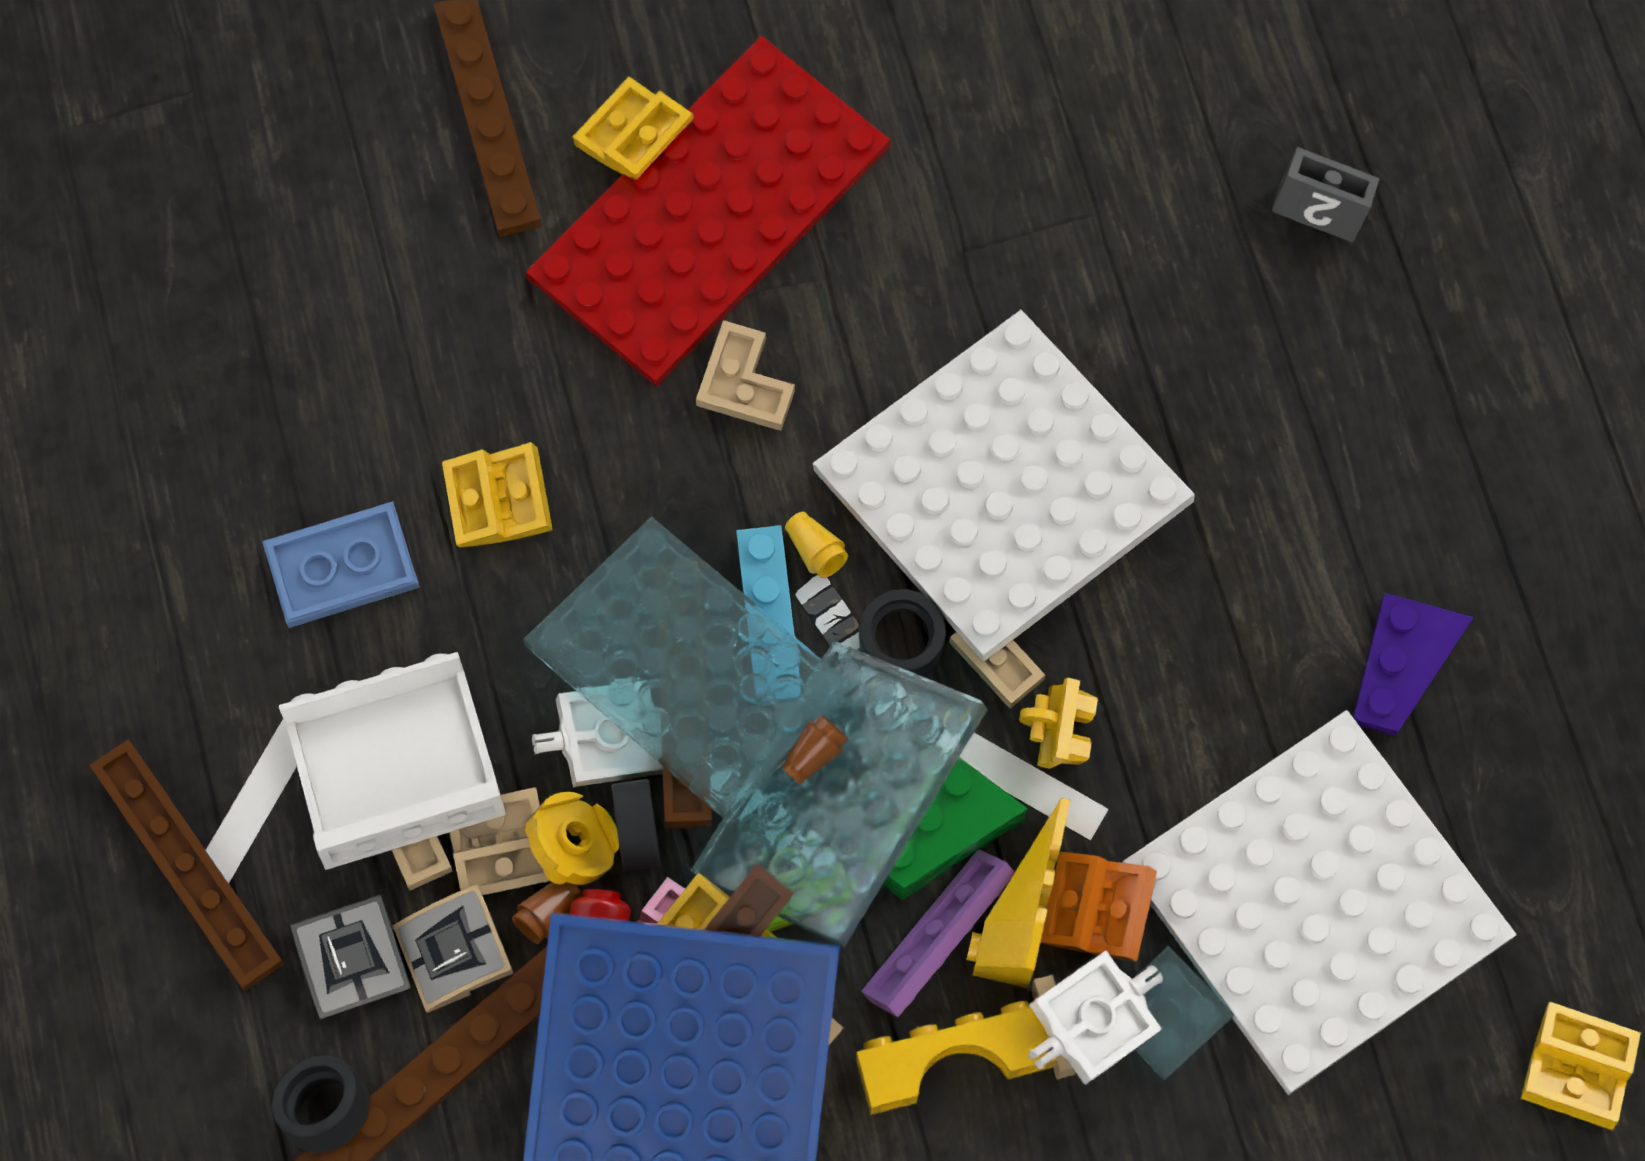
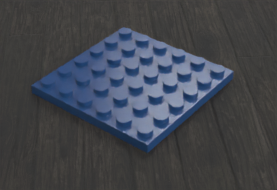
(679, 1044)

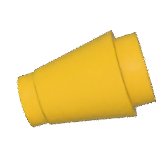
(817, 546)

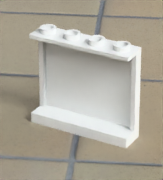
(392, 760)

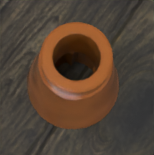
(815, 748)
(535, 912)

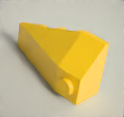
(1016, 923)

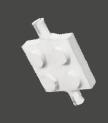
(594, 745)
(1095, 1017)

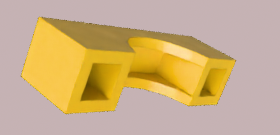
(895, 1069)

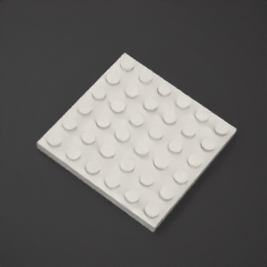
(1003, 484)
(1319, 901)

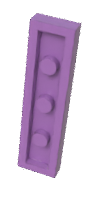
(938, 932)

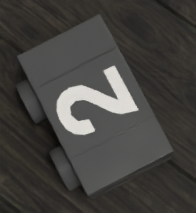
(1325, 194)

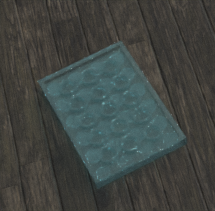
(687, 667)
(855, 814)

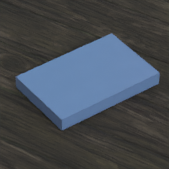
(340, 564)

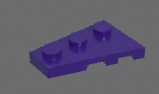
(1403, 658)

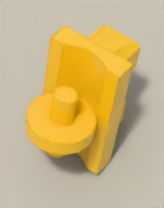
(1054, 721)

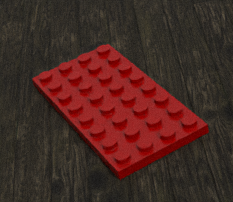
(711, 213)

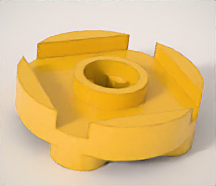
(554, 851)

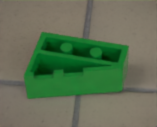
(958, 822)

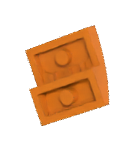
(1098, 906)

